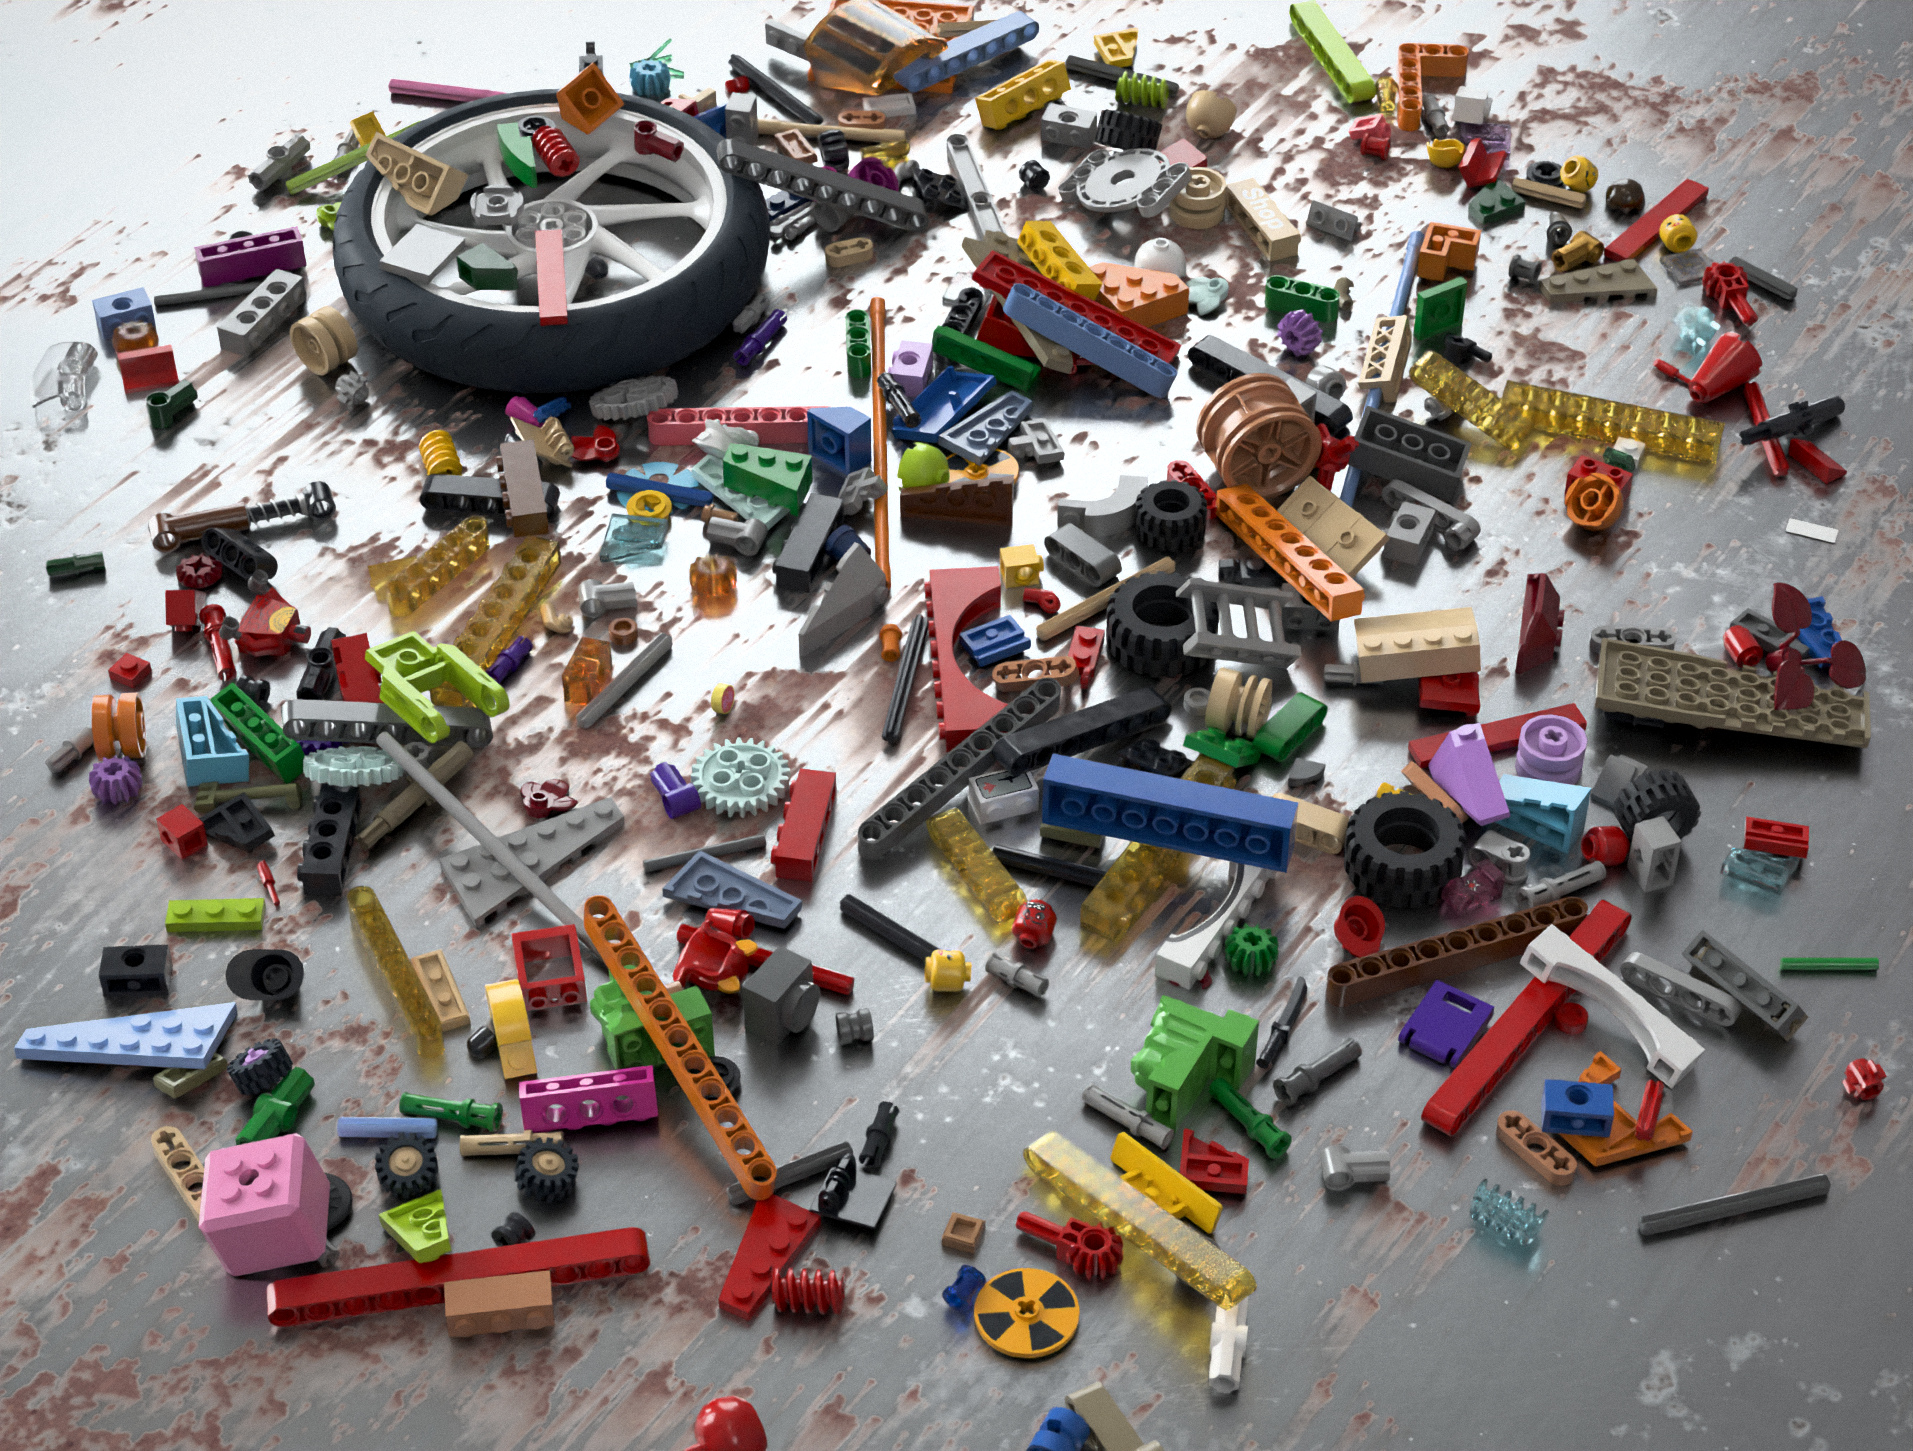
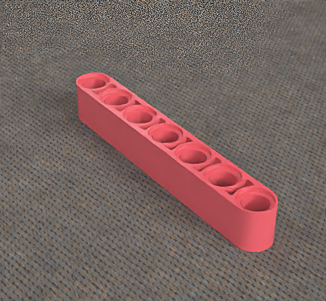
(771, 424)

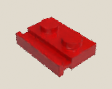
(1776, 837)

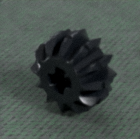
(834, 149)

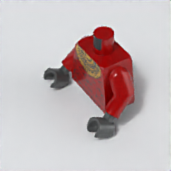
(268, 624)

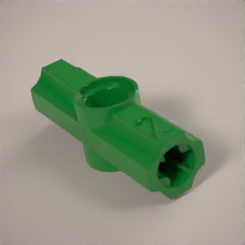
(279, 1109)

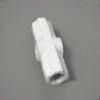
(1228, 1347)

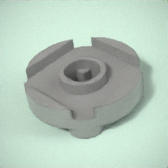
(488, 212)

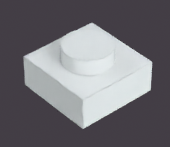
(1631, 447)

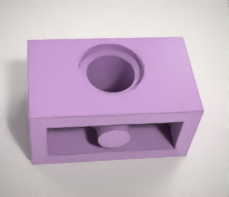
(912, 366)

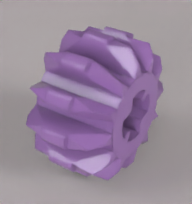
(1299, 332)
(115, 779)

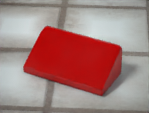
(1815, 460)

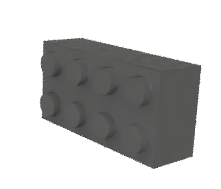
(1409, 453)

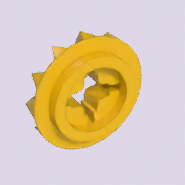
(654, 500)

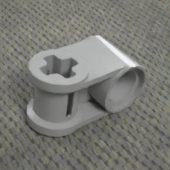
(1503, 854)

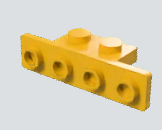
(1164, 1184)

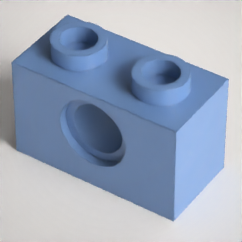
(121, 308)

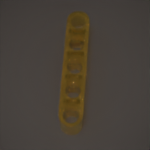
(1471, 400)
(437, 566)
(976, 864)

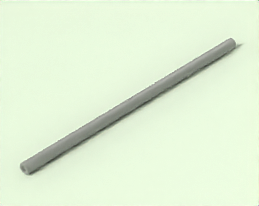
(485, 837)

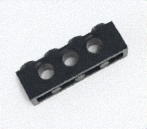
(330, 840)

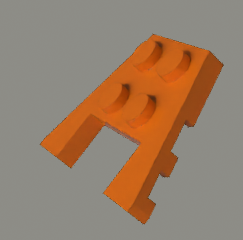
(1622, 1140)

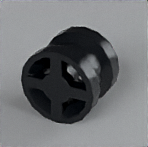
(1034, 175)
(257, 690)
(514, 1231)

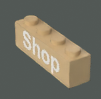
(1262, 219)

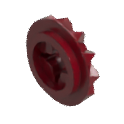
(206, 576)

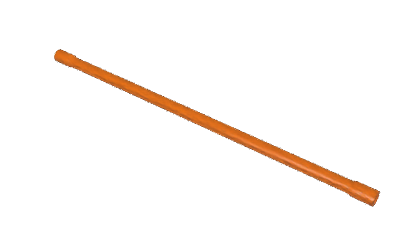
(881, 521)

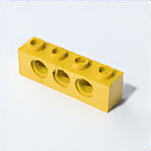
(1023, 94)
(1057, 258)

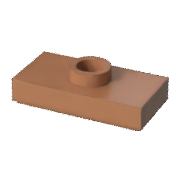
(795, 146)

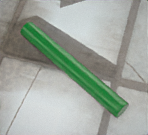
(1829, 963)

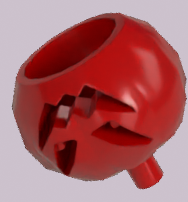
(728, 1425)

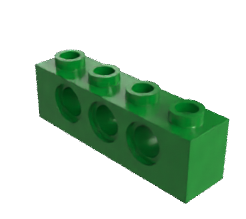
(259, 733)

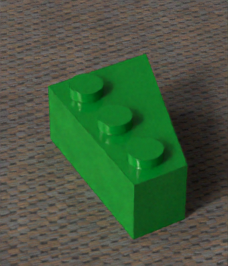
(768, 473)

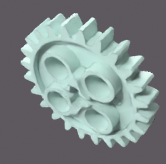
(351, 766)
(741, 777)

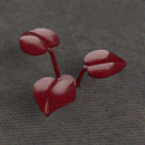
(1792, 686)

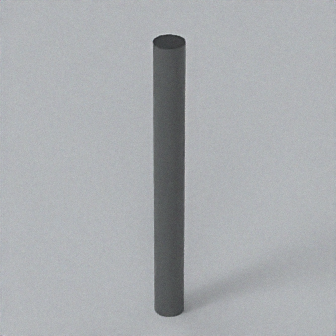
(202, 294)
(713, 850)

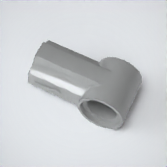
(745, 536)
(597, 598)
(1344, 1167)

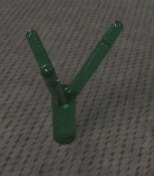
(653, 56)

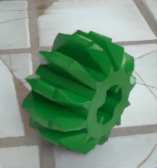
(1251, 949)

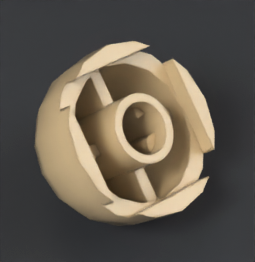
(1209, 114)

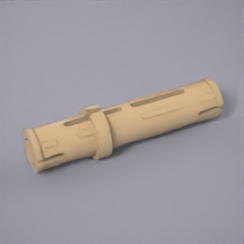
(472, 1144)

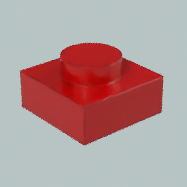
(129, 670)

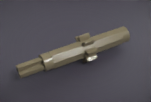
(414, 795)

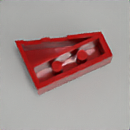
(355, 675)

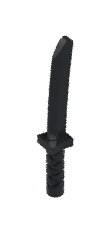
(1281, 1031)

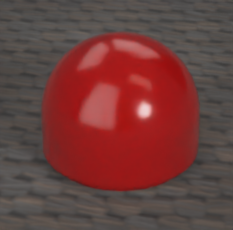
(737, 85)

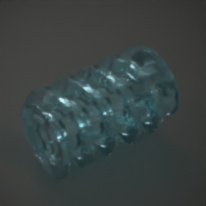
(1506, 1214)

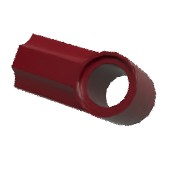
(650, 140)

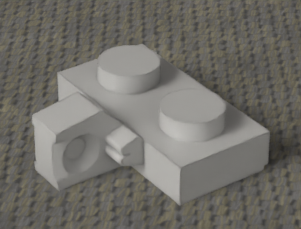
(1036, 440)
(859, 487)

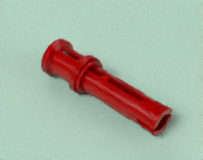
(212, 618)

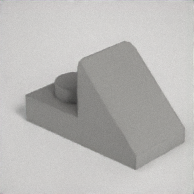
(1614, 777)

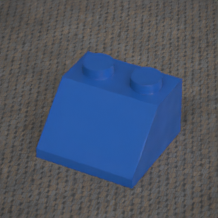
(840, 437)

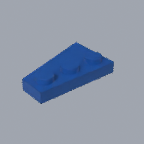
(1820, 634)

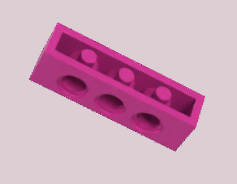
(601, 1087)

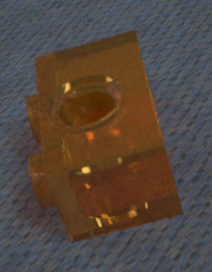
(587, 670)

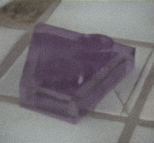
(1493, 136)

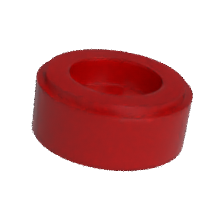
(1571, 1018)

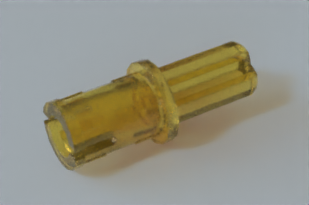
(886, 150)

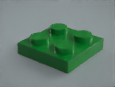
(1440, 308)
(1217, 746)

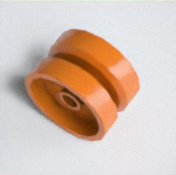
(118, 726)

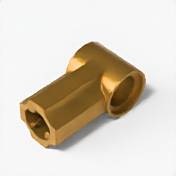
(1581, 248)

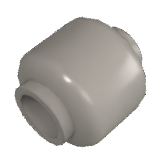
(1327, 380)

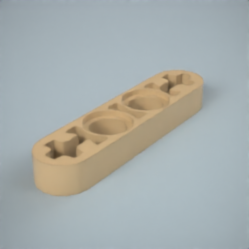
(182, 1152)

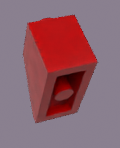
(184, 608)

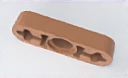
(1025, 667)
(1427, 786)
(1539, 1161)

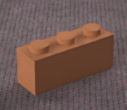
(499, 1304)

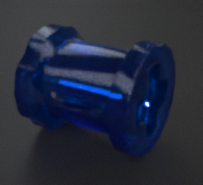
(967, 1283)

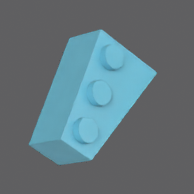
(207, 746)
(1545, 810)

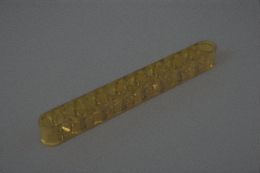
(1140, 1220)

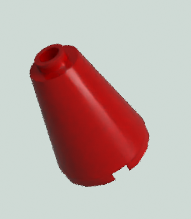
(1725, 368)

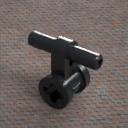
(1460, 348)

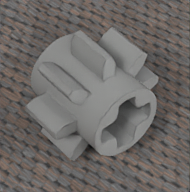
(352, 389)

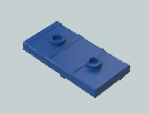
(944, 404)

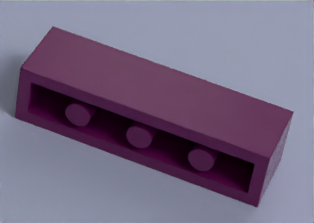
(250, 256)

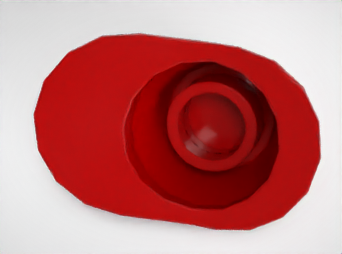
(1359, 926)

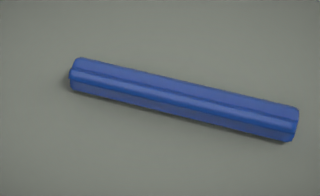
(675, 492)

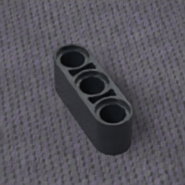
(238, 552)

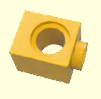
(1020, 566)

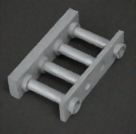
(1227, 645)

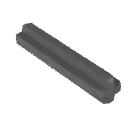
(1766, 279)

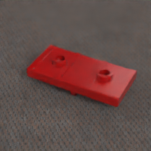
(1451, 692)

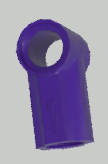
(676, 794)

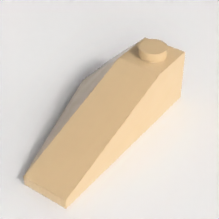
(419, 178)

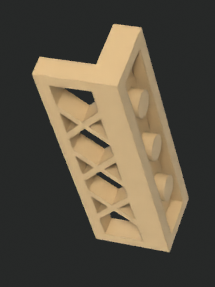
(1395, 356)

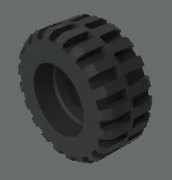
(1152, 647)
(1406, 821)

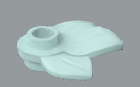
(1207, 293)

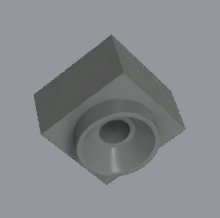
(780, 996)

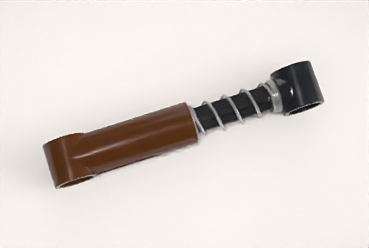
(170, 531)

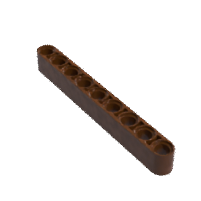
(1448, 952)

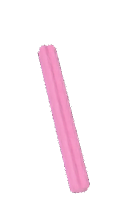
(439, 91)

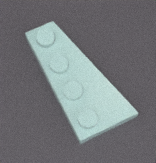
(710, 474)

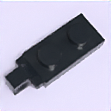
(1249, 572)

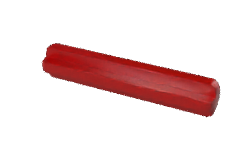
(1649, 1110)

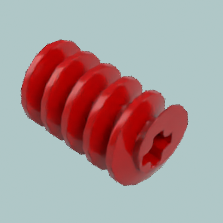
(555, 151)
(808, 1291)

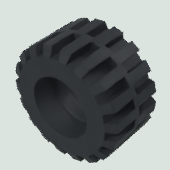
(1127, 131)
(1170, 515)
(1657, 796)

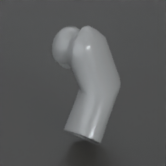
(903, 170)

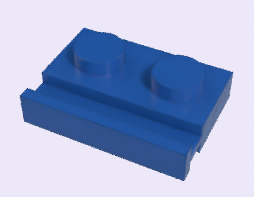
(994, 640)

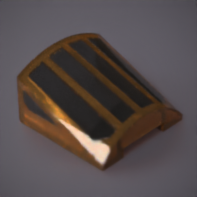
(865, 45)

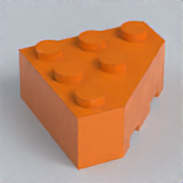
(1141, 293)

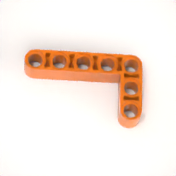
(1423, 60)

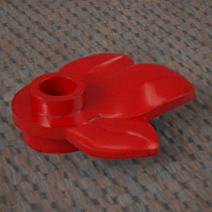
(600, 446)

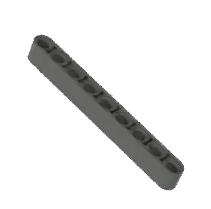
(822, 185)
(954, 779)

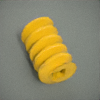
(440, 454)

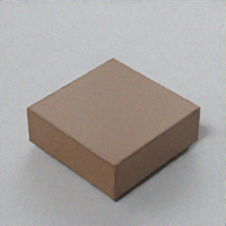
(963, 1232)

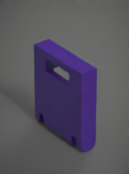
(1444, 1027)

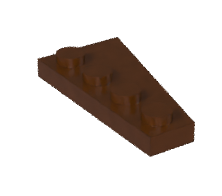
(965, 501)

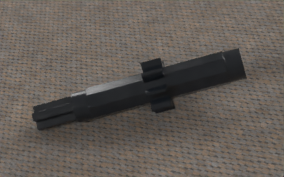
(1797, 420)

